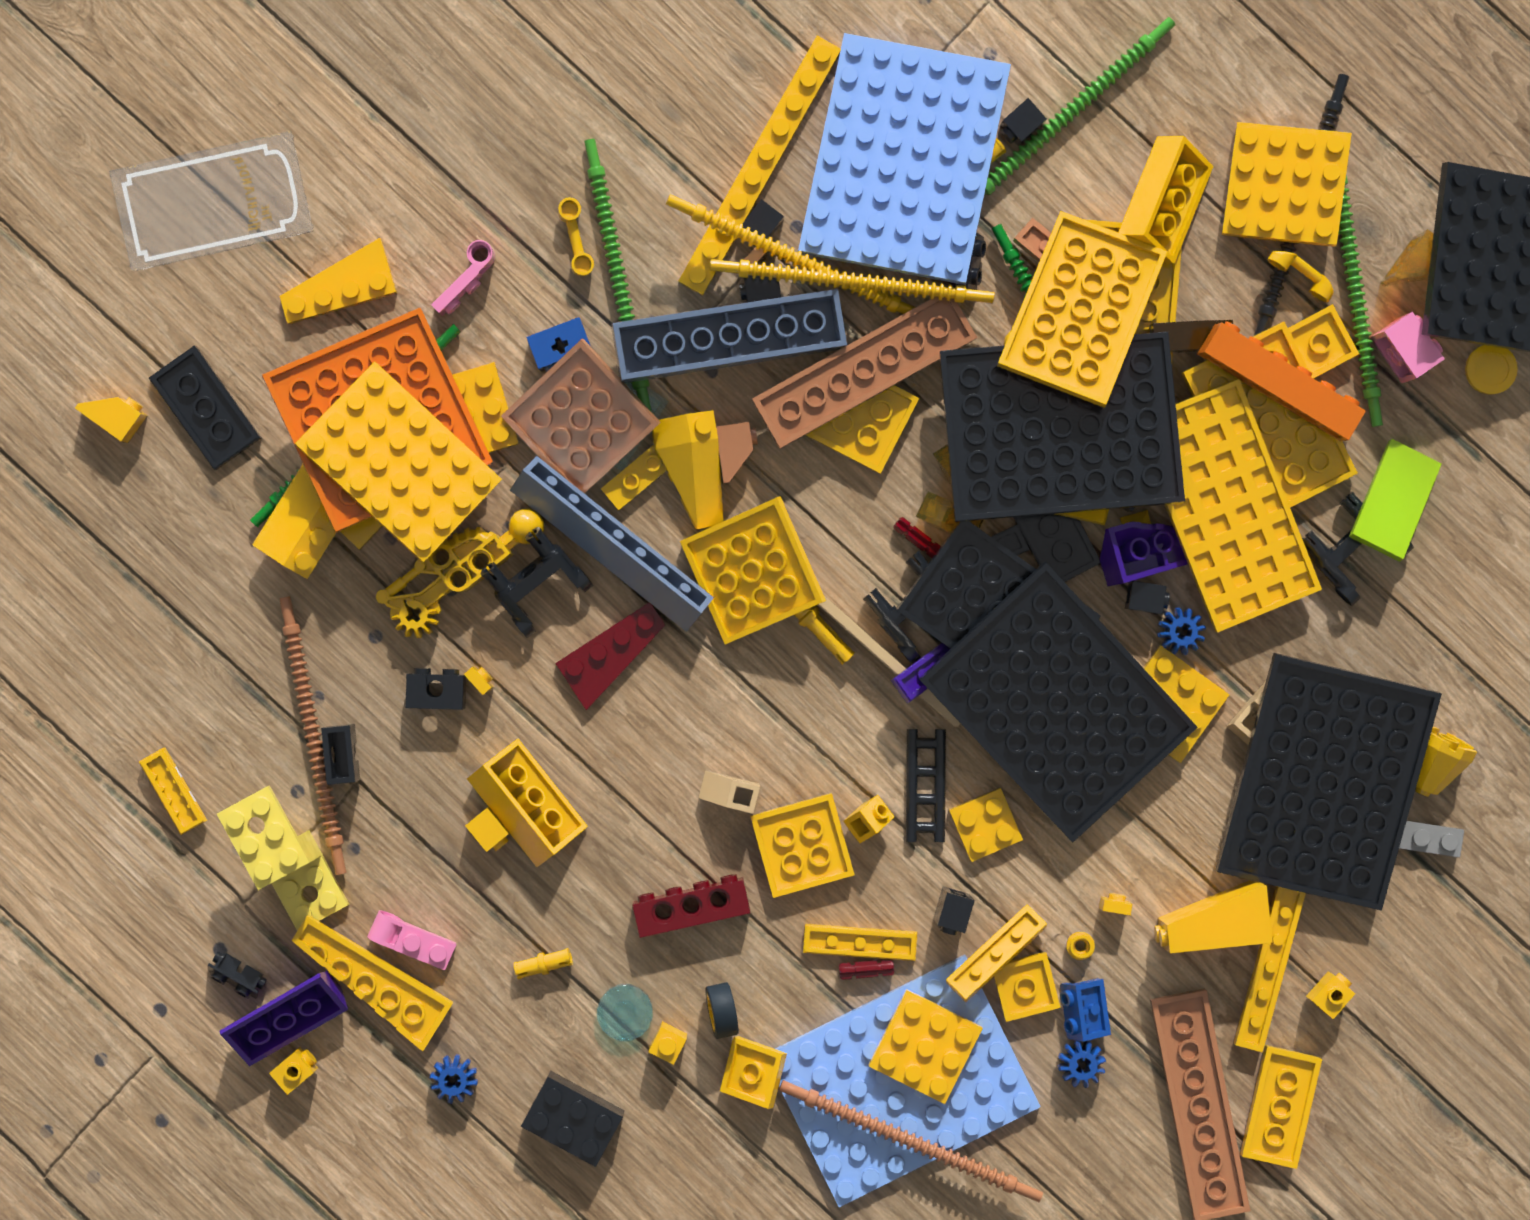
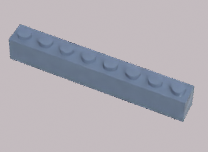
(611, 543)

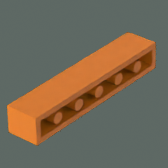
(1281, 381)

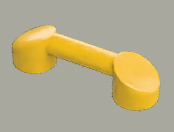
(568, 212)
(1320, 289)

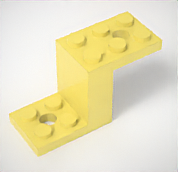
(282, 857)

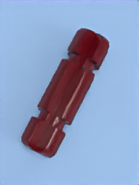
(916, 537)
(866, 969)

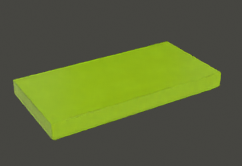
(1395, 500)

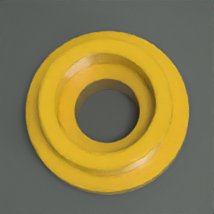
(1080, 954)

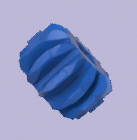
(1178, 621)
(1070, 1063)
(456, 1088)

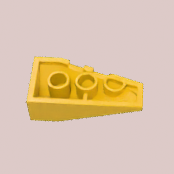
(691, 457)

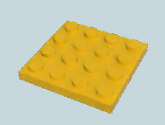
(1286, 184)
(753, 570)

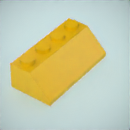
(1167, 195)
(297, 528)
(527, 802)

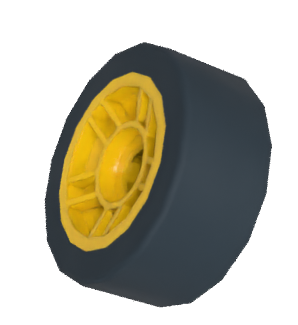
(722, 1010)

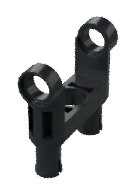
(1330, 558)
(513, 590)
(890, 618)

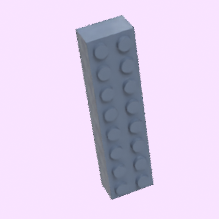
(729, 336)

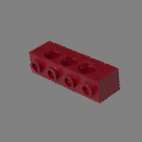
(650, 923)

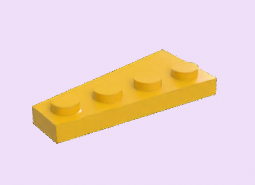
(347, 283)

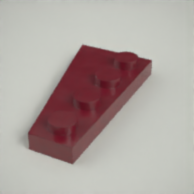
(606, 656)

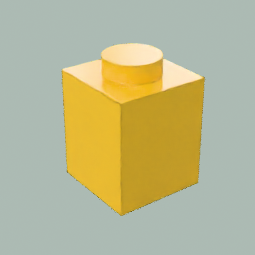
(488, 830)
(667, 1042)

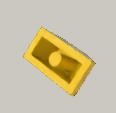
(115, 416)

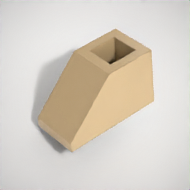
(729, 791)

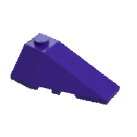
(1139, 551)

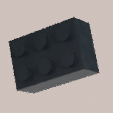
(573, 1118)

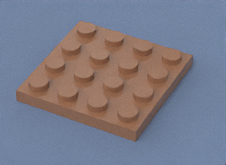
(580, 417)

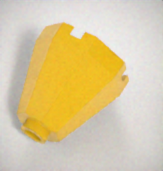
(1443, 762)

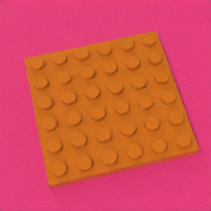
(408, 354)

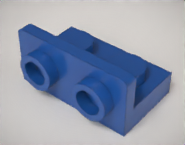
(1085, 1010)

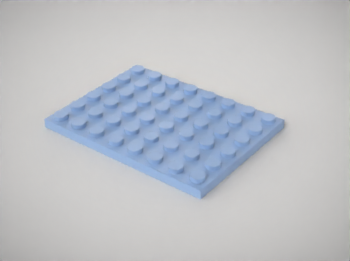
(904, 158)
(836, 1063)

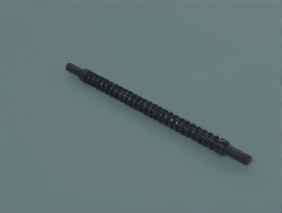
(1267, 310)

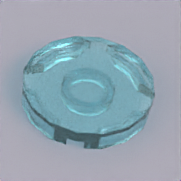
(624, 1012)

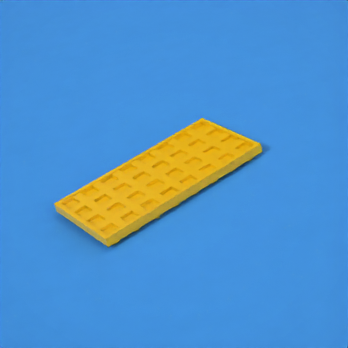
(1235, 512)

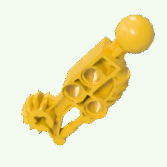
(462, 552)

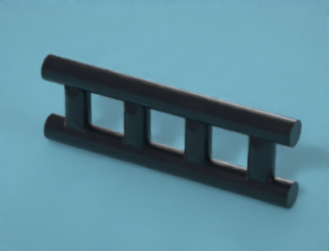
(914, 771)

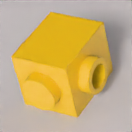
(868, 819)
(1331, 994)
(287, 1076)

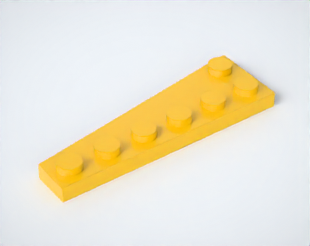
(389, 991)

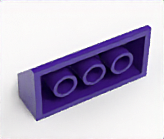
(286, 1018)

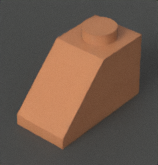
(735, 447)

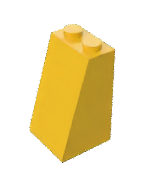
(1219, 921)

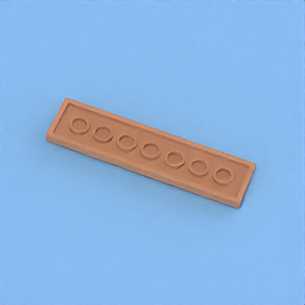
(862, 369)
(1200, 1105)

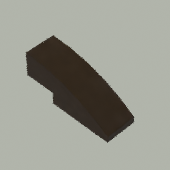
(1186, 335)

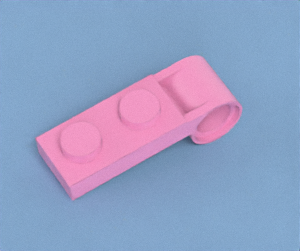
(467, 282)
(411, 940)

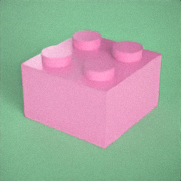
(1406, 348)

